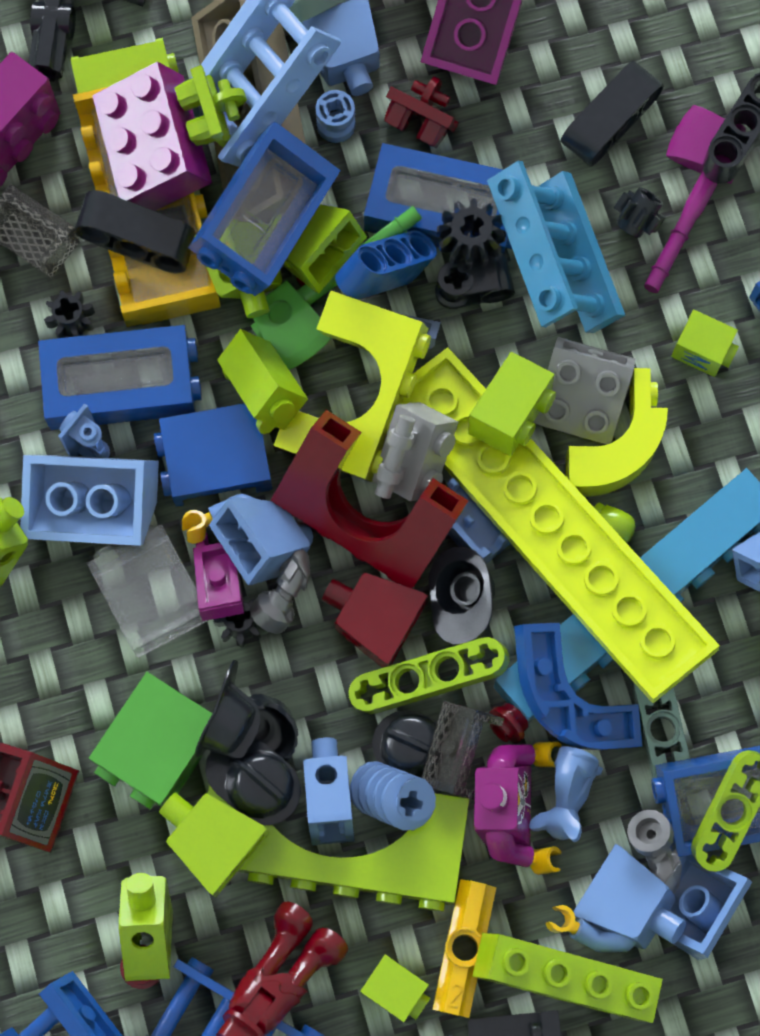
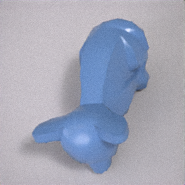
(572, 786)

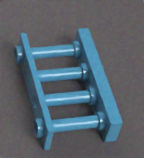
(555, 248)

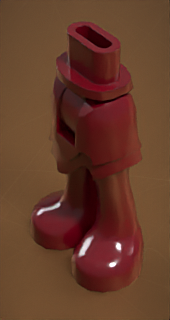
(267, 997)

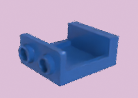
(212, 453)

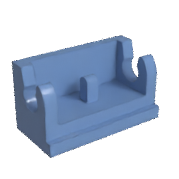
(475, 529)

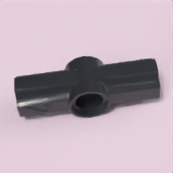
(51, 28)

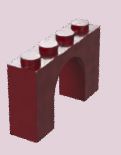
(315, 496)

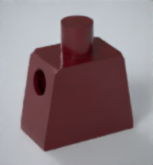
(375, 615)

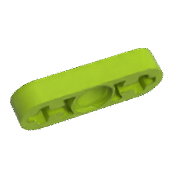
(707, 834)

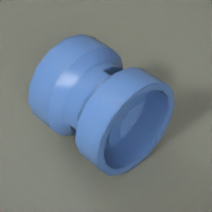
(335, 126)

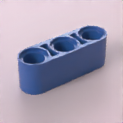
(385, 264)

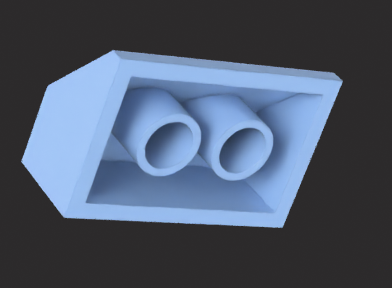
(88, 499)

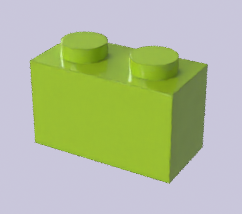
(511, 404)

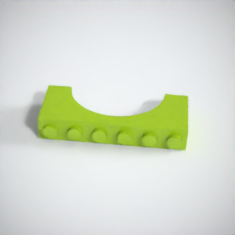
(415, 867)

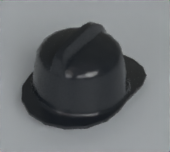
(460, 595)
(232, 723)
(404, 741)
(257, 784)

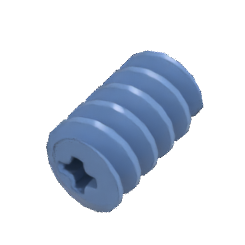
(392, 795)

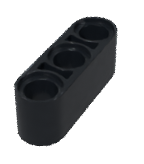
(612, 113)
(730, 140)
(135, 231)

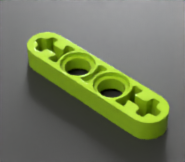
(429, 680)

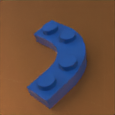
(556, 703)

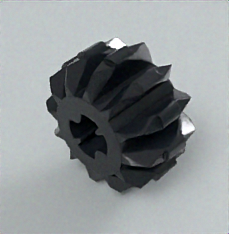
(477, 221)

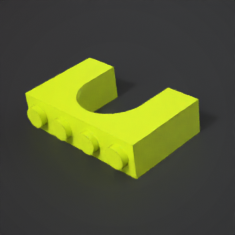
(396, 346)

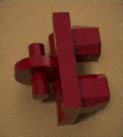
(404, 106)

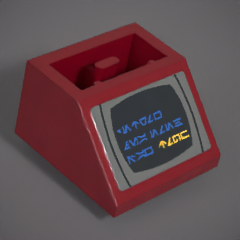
(33, 797)

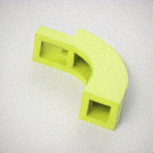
(614, 465)

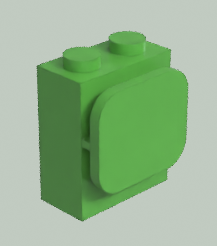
(152, 742)

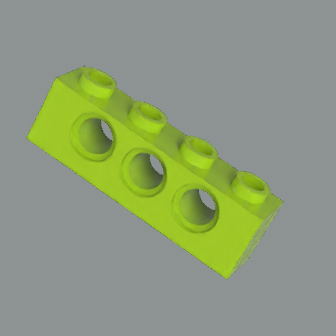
(567, 977)

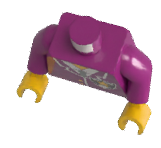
(504, 805)

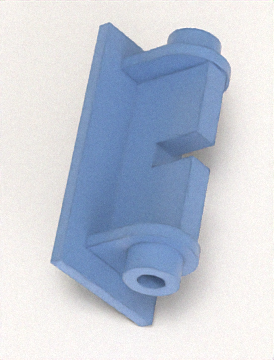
(83, 435)

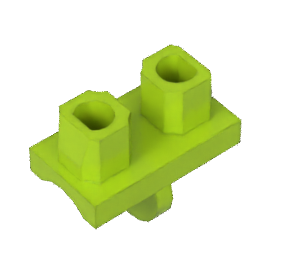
(203, 92)

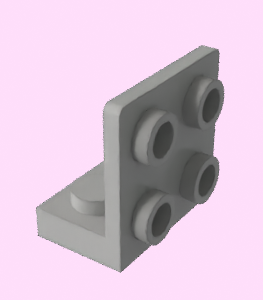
(588, 390)

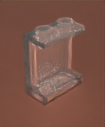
(147, 590)

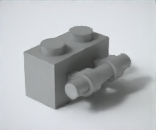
(414, 451)

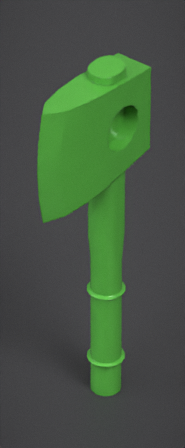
(292, 320)

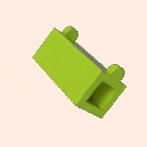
(110, 67)
(262, 381)

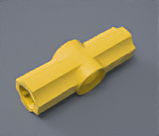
(470, 919)

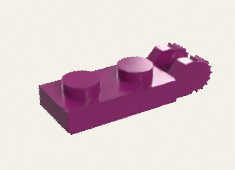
(216, 582)

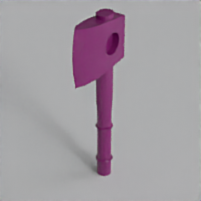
(689, 149)

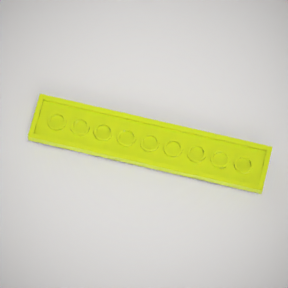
(568, 542)

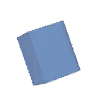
(706, 904)

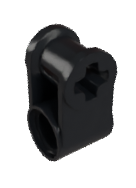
(477, 284)

